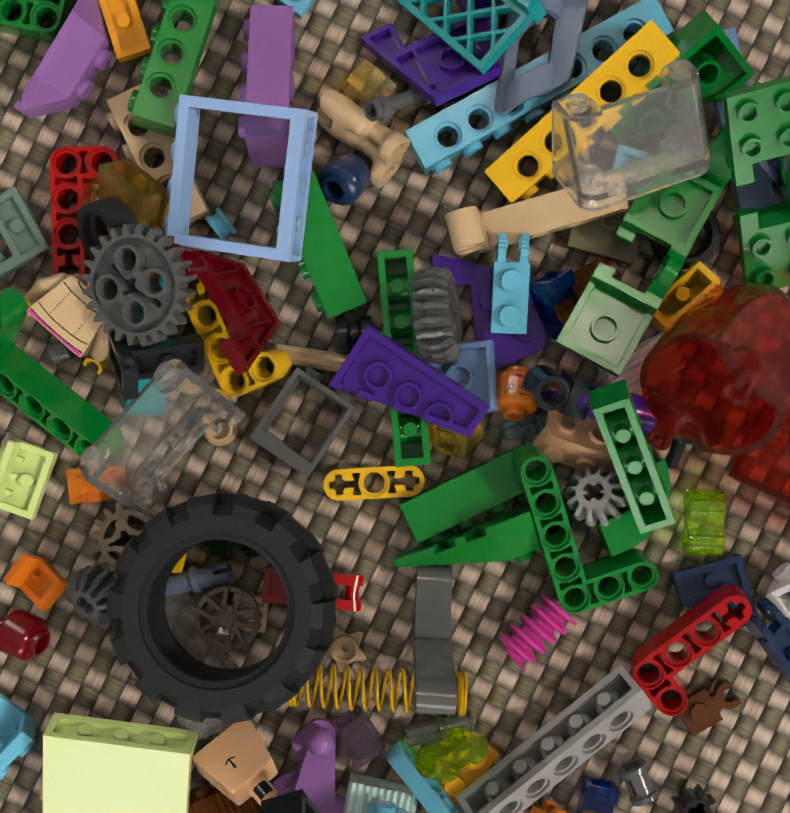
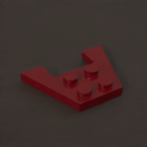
(239, 302)

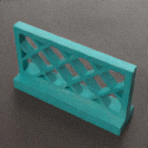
(525, 10)

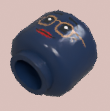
(344, 179)

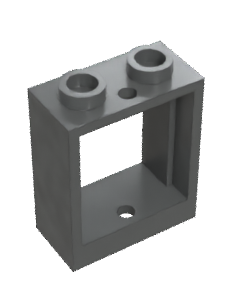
(282, 449)

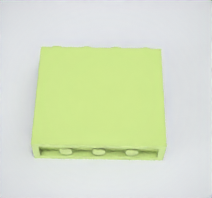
(115, 766)

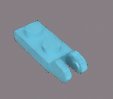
(510, 288)

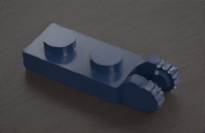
(775, 638)

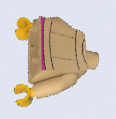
(62, 310)

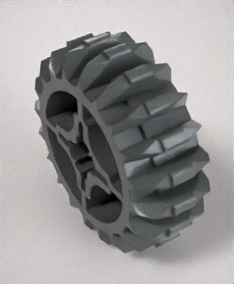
(436, 315)

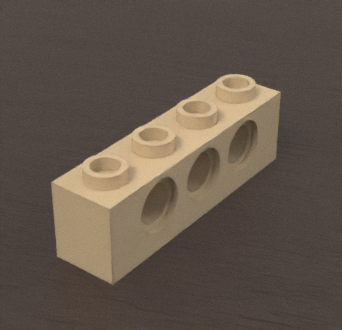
(143, 147)

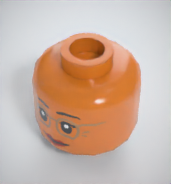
(511, 396)

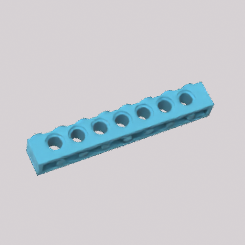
(454, 119)

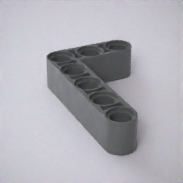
(432, 651)

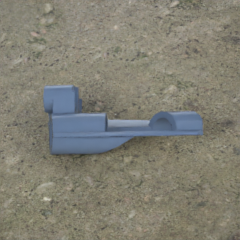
(567, 29)

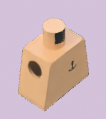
(238, 764)

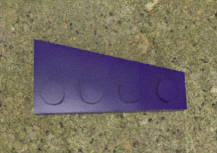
(400, 379)

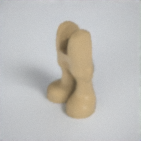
(350, 125)

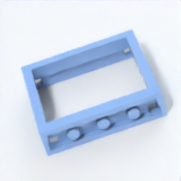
(295, 183)

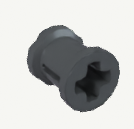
(638, 782)

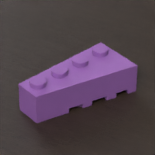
(268, 81)

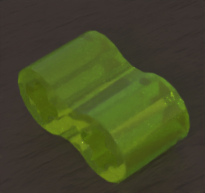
(704, 522)
(446, 759)

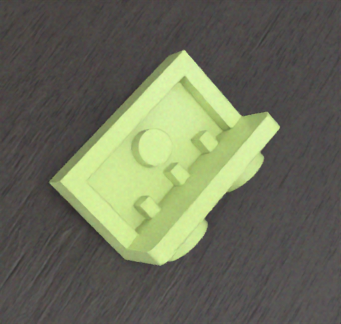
(24, 476)

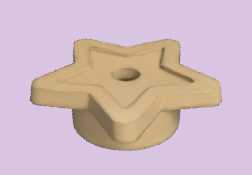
(354, 652)

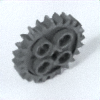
(138, 284)

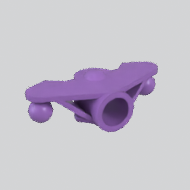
(316, 768)

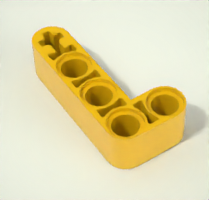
(215, 333)

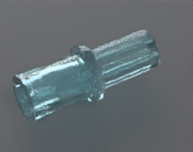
(528, 426)

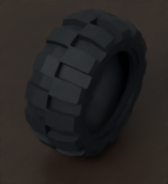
(159, 660)

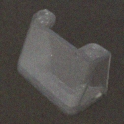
(632, 143)
(155, 435)

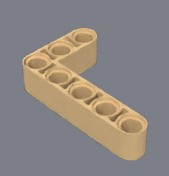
(555, 211)

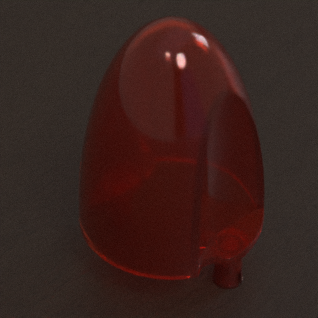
(722, 371)

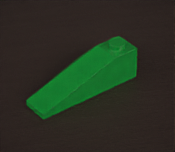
(713, 55)
(492, 540)

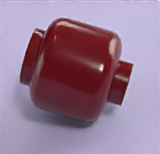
(23, 635)

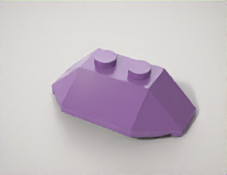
(70, 63)

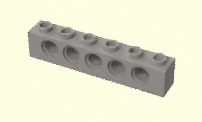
(558, 747)

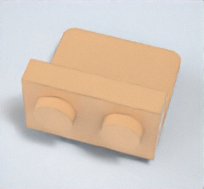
(573, 442)

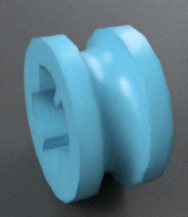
(220, 224)

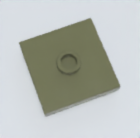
(599, 240)

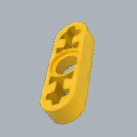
(365, 494)

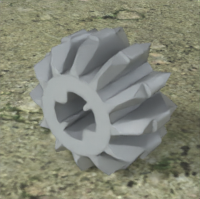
(592, 508)

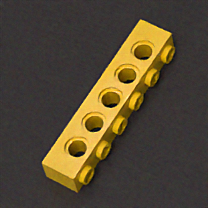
(646, 43)

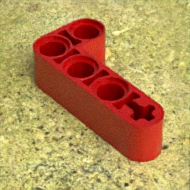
(62, 186)
(695, 643)

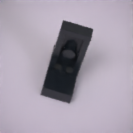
(141, 362)

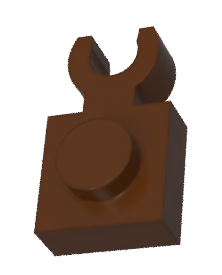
(703, 707)

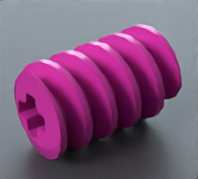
(535, 631)

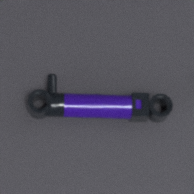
(571, 397)

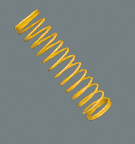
(461, 692)

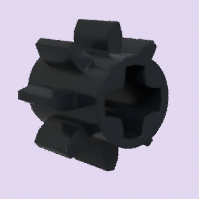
(692, 797)

